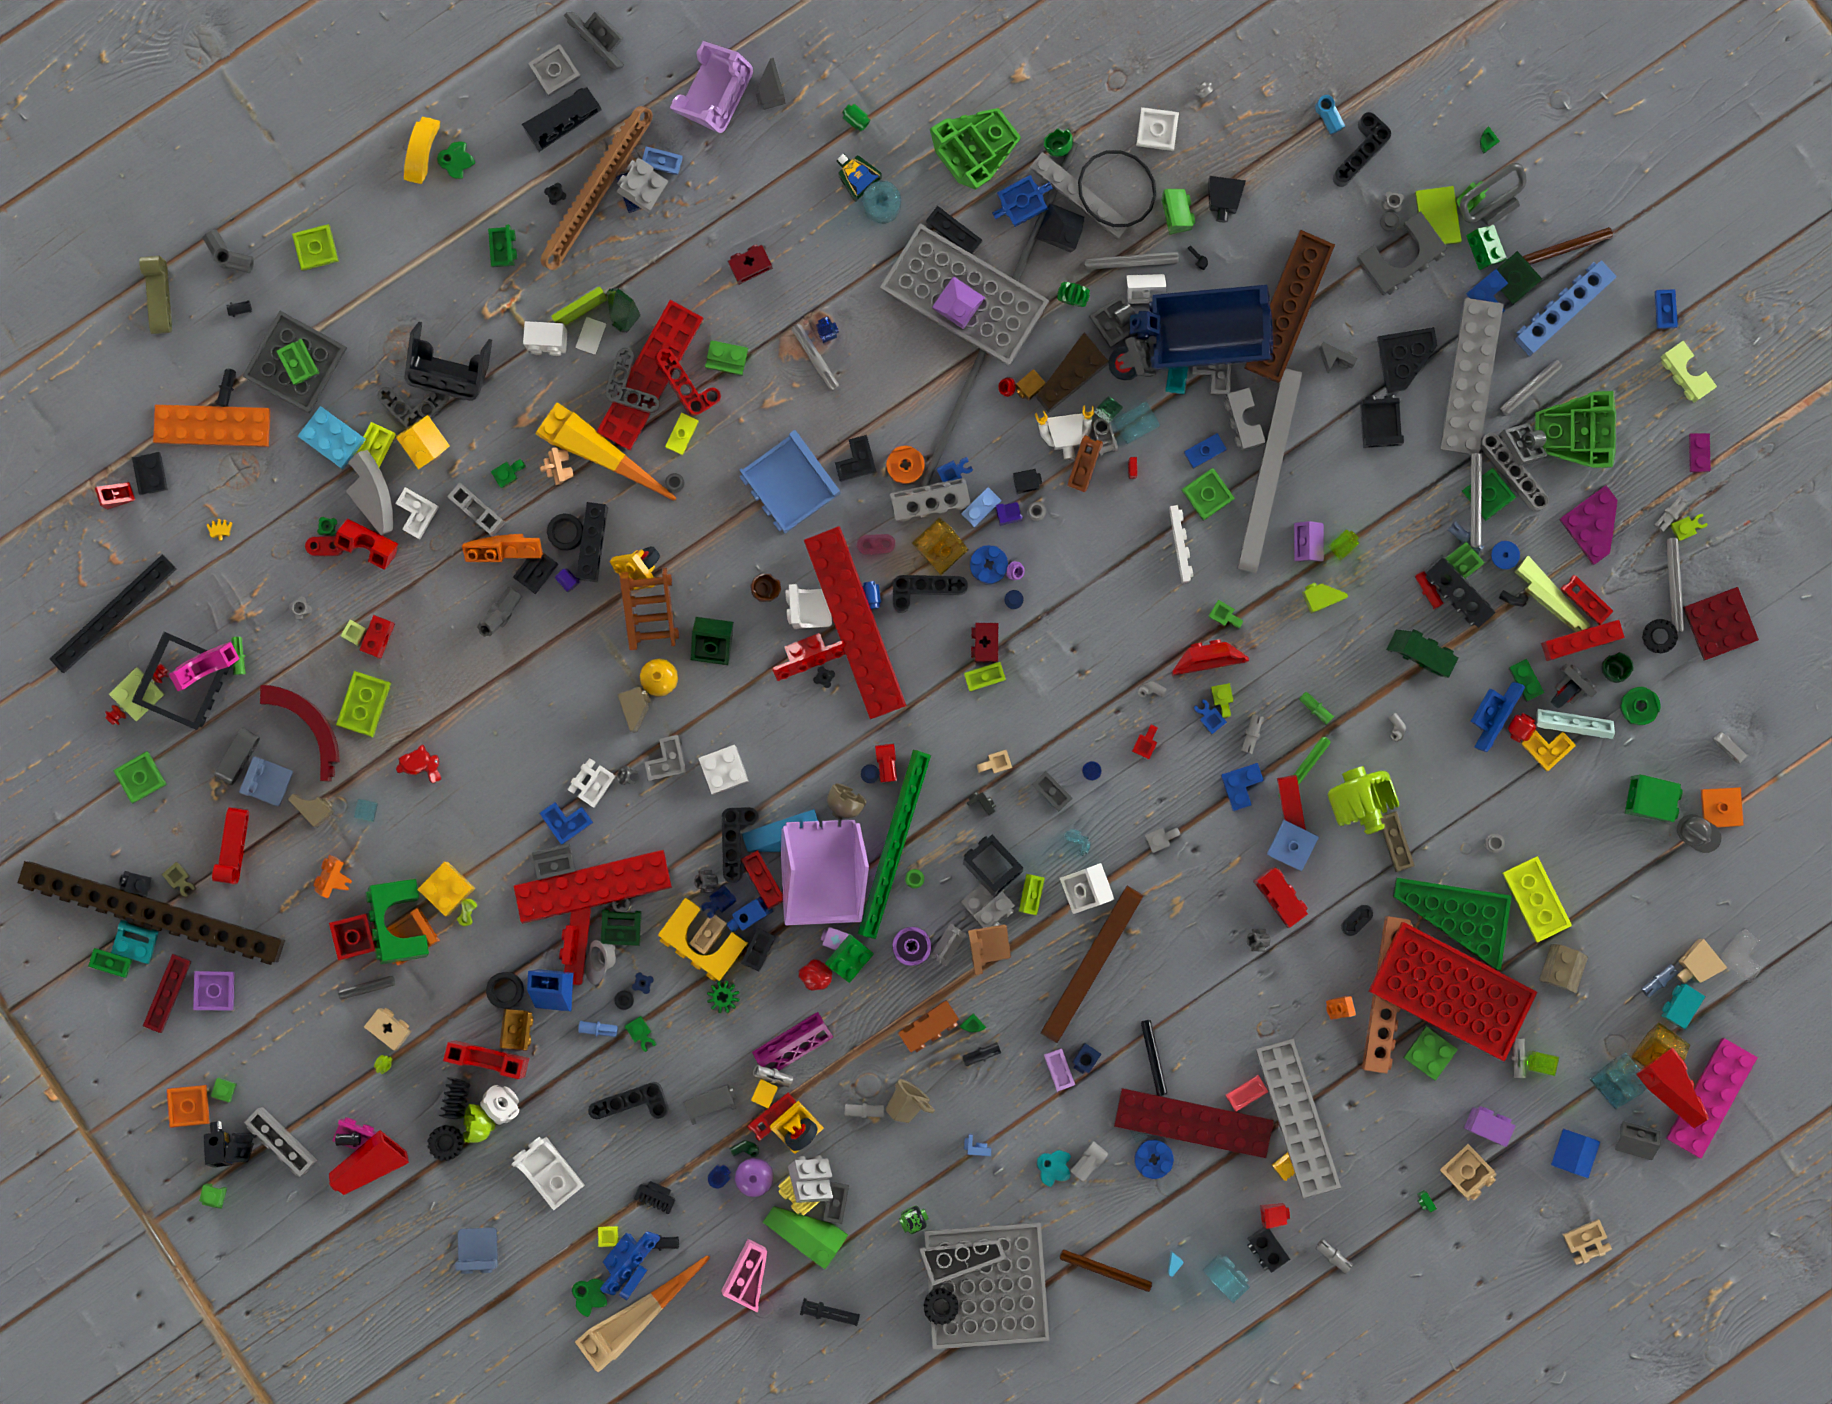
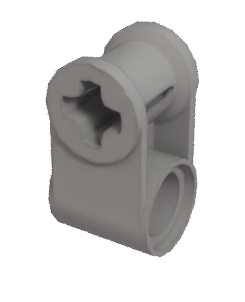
(1106, 437)

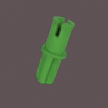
(239, 665)
(1316, 708)

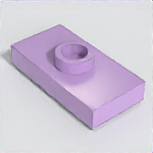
(1059, 1069)

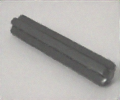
(366, 987)

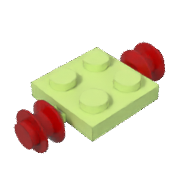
(125, 692)

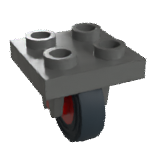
(1131, 360)
(1567, 691)

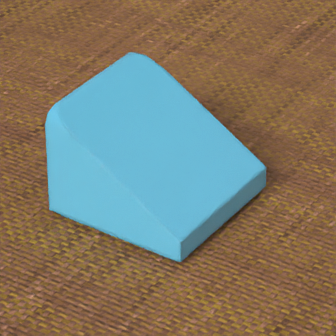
(1174, 1264)

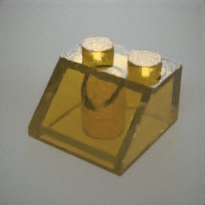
(940, 546)
(1657, 1042)

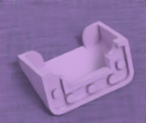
(715, 88)

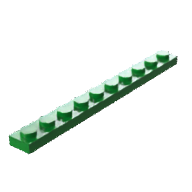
(894, 844)

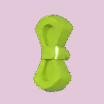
(465, 917)

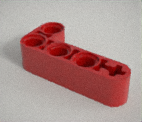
(683, 379)
(232, 846)

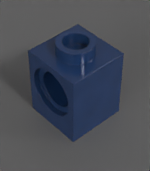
(1094, 1054)

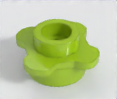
(382, 1064)

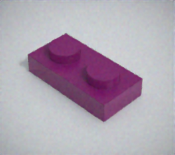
(1699, 452)

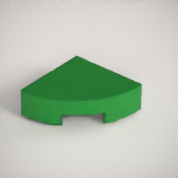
(1488, 140)
(972, 1024)

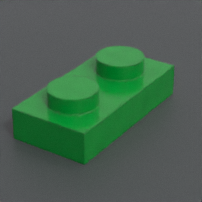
(1525, 675)
(110, 962)

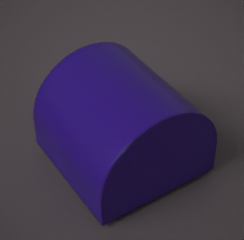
(567, 579)

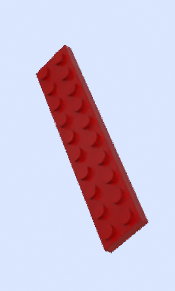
(855, 622)

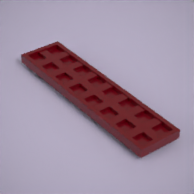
(1193, 1123)

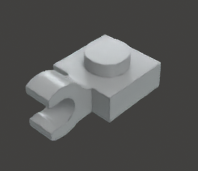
(1159, 839)

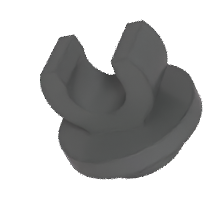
(624, 775)

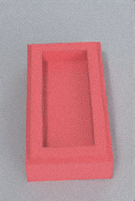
(1246, 1093)

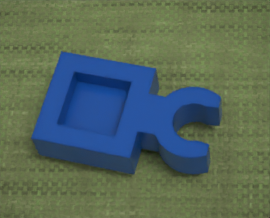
(952, 471)
(1211, 719)

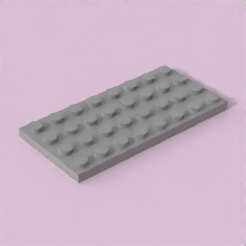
(1002, 318)

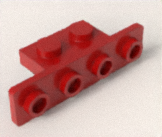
(806, 655)
(575, 944)

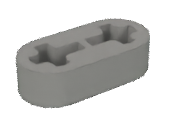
(1729, 747)

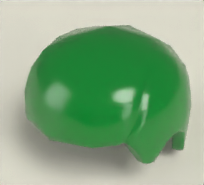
(1058, 142)

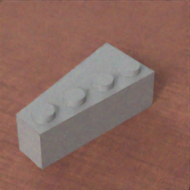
(956, 1260)

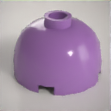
(754, 1177)

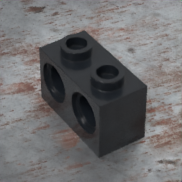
(758, 949)
(1270, 1247)

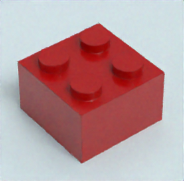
(353, 936)

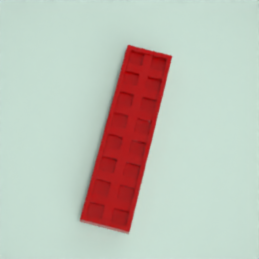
(673, 331)
(592, 886)

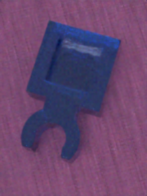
(721, 900)

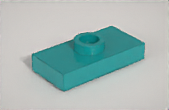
(1177, 380)

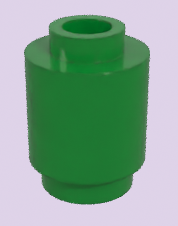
(856, 117)

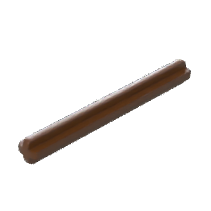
(1568, 246)
(1106, 1270)

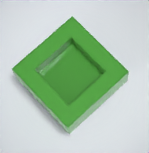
(223, 1090)

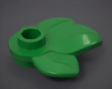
(458, 159)
(591, 1298)

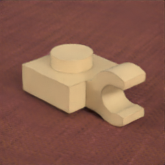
(997, 762)

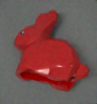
(420, 761)

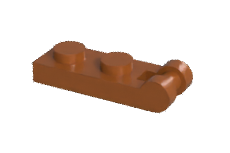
(1084, 464)

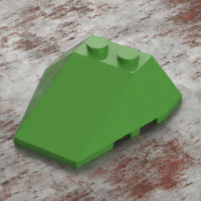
(974, 145)
(1581, 429)

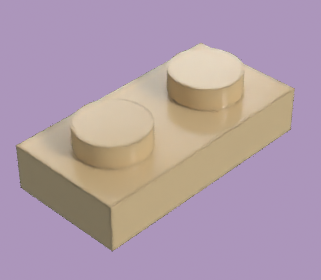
(708, 934)

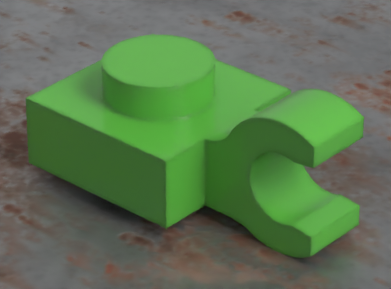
(1223, 613)

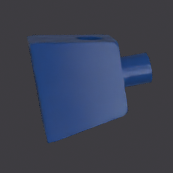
(754, 910)

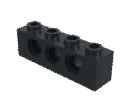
(592, 542)
(1443, 566)

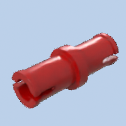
(1429, 590)

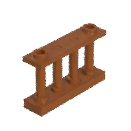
(632, 619)

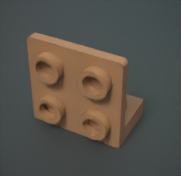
(988, 945)

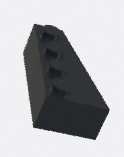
(561, 118)

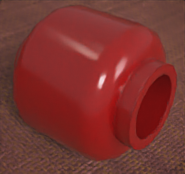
(1522, 727)

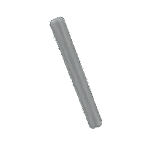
(1130, 261)
(1476, 497)
(1675, 583)

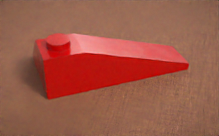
(1670, 1083)

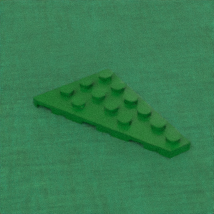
(1466, 915)

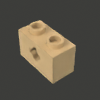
(377, 1027)

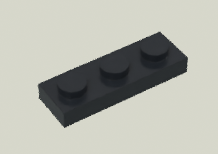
(953, 230)

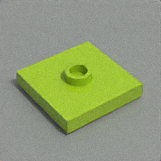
(315, 247)

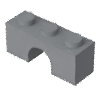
(1247, 436)
(476, 509)

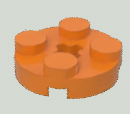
(912, 456)

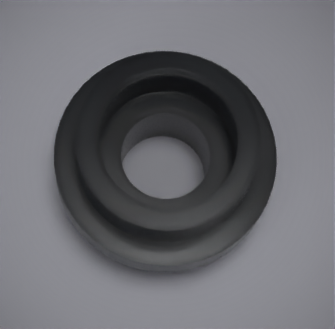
(619, 1004)

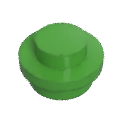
(914, 878)

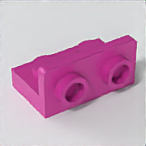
(349, 1126)

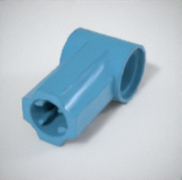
(1330, 116)

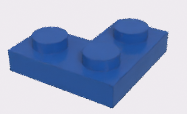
(1488, 288)
(1236, 783)
(565, 827)

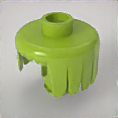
(1363, 798)

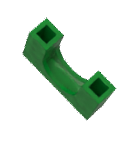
(390, 947)

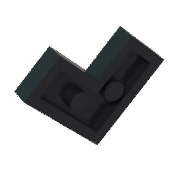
(860, 464)

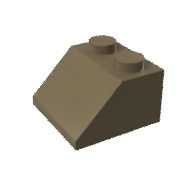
(634, 707)

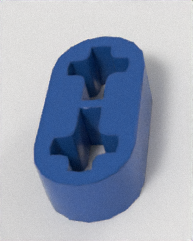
(633, 1282)

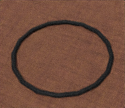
(1141, 163)

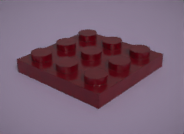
(1720, 623)

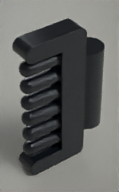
(658, 1193)

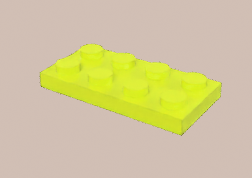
(1536, 899)

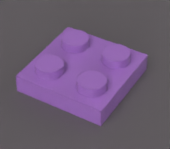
(213, 990)

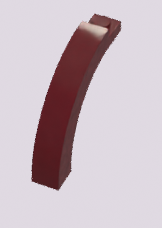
(313, 717)

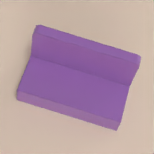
(1308, 541)

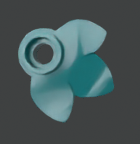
(1056, 1167)

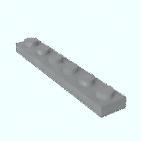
(1068, 186)

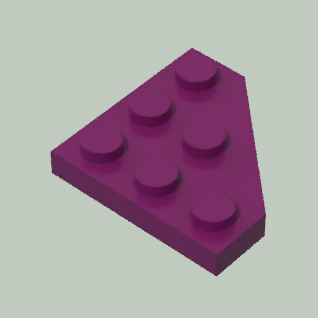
(1593, 524)

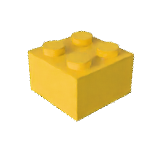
(446, 888)

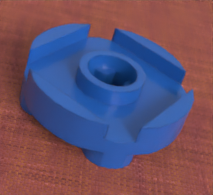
(979, 559)
(1144, 1153)

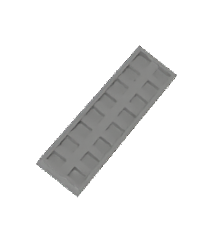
(1471, 376)
(1298, 1119)

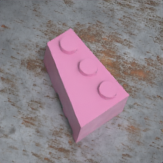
(746, 1276)

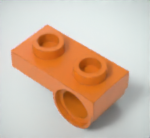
(1340, 1007)

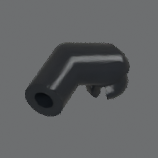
(1513, 600)

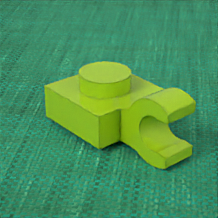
(1222, 696)

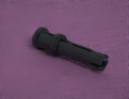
(853, 1318)

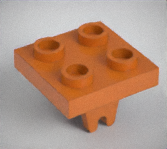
(331, 877)

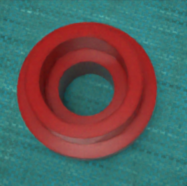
(1007, 386)

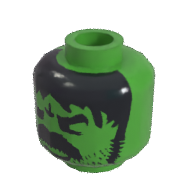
(913, 1219)

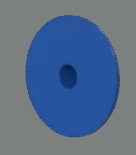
(1505, 555)

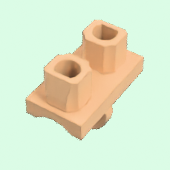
(554, 465)

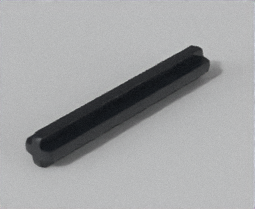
(1154, 1059)

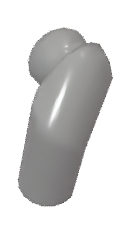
(1149, 688)

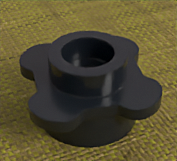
(553, 199)
(821, 672)

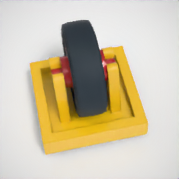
(638, 564)
(796, 1127)

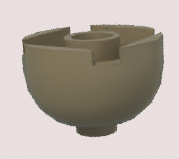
(844, 802)

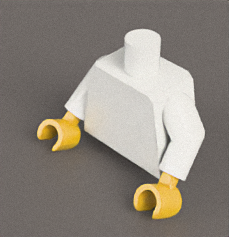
(1065, 431)

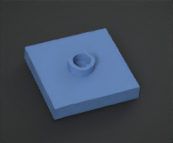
(1292, 845)

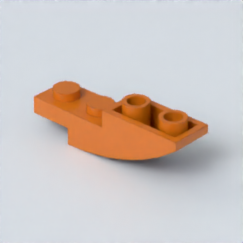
(500, 547)

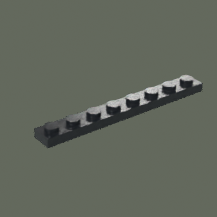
(113, 613)

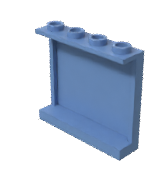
(789, 482)

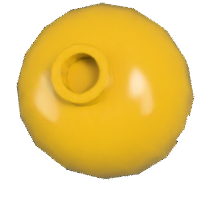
(658, 677)

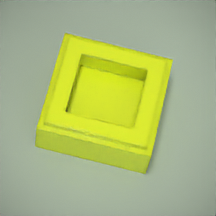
(607, 1236)

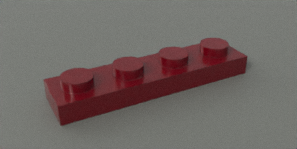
(167, 993)

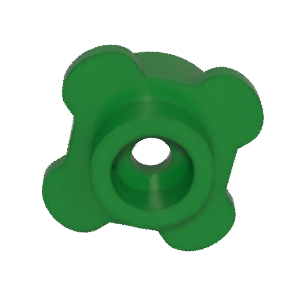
(322, 526)

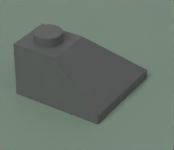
(770, 87)

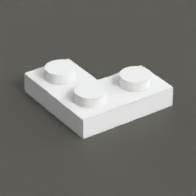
(421, 512)

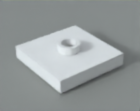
(1157, 129)

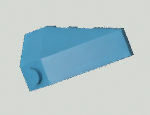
(769, 836)

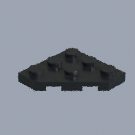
(1404, 356)

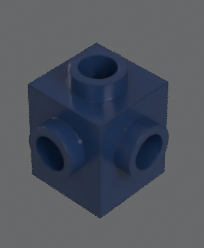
(1144, 324)

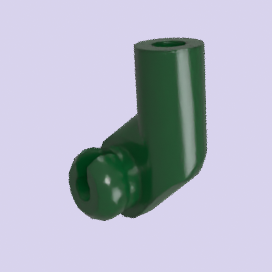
(747, 1147)

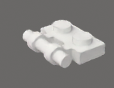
(596, 786)

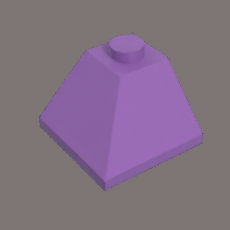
(958, 302)

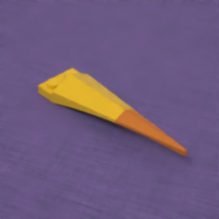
(576, 436)

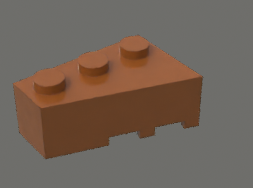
(929, 1026)

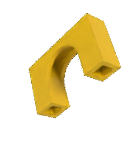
(675, 934)

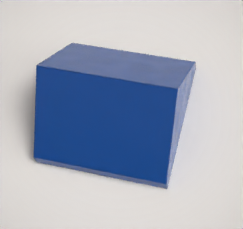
(1575, 1153)

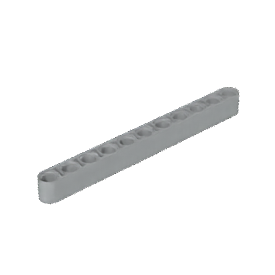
(1269, 471)

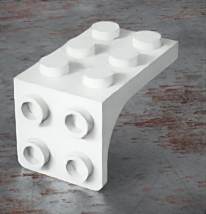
(807, 608)
(548, 1172)

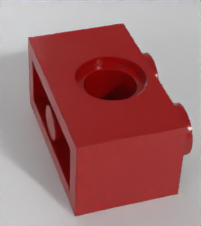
(377, 636)

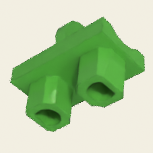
(1476, 200)

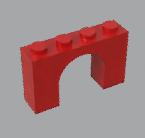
(503, 1062)

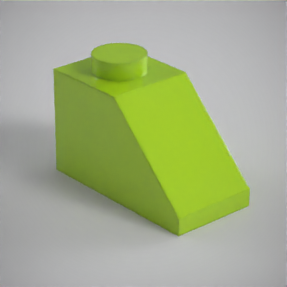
(1321, 596)

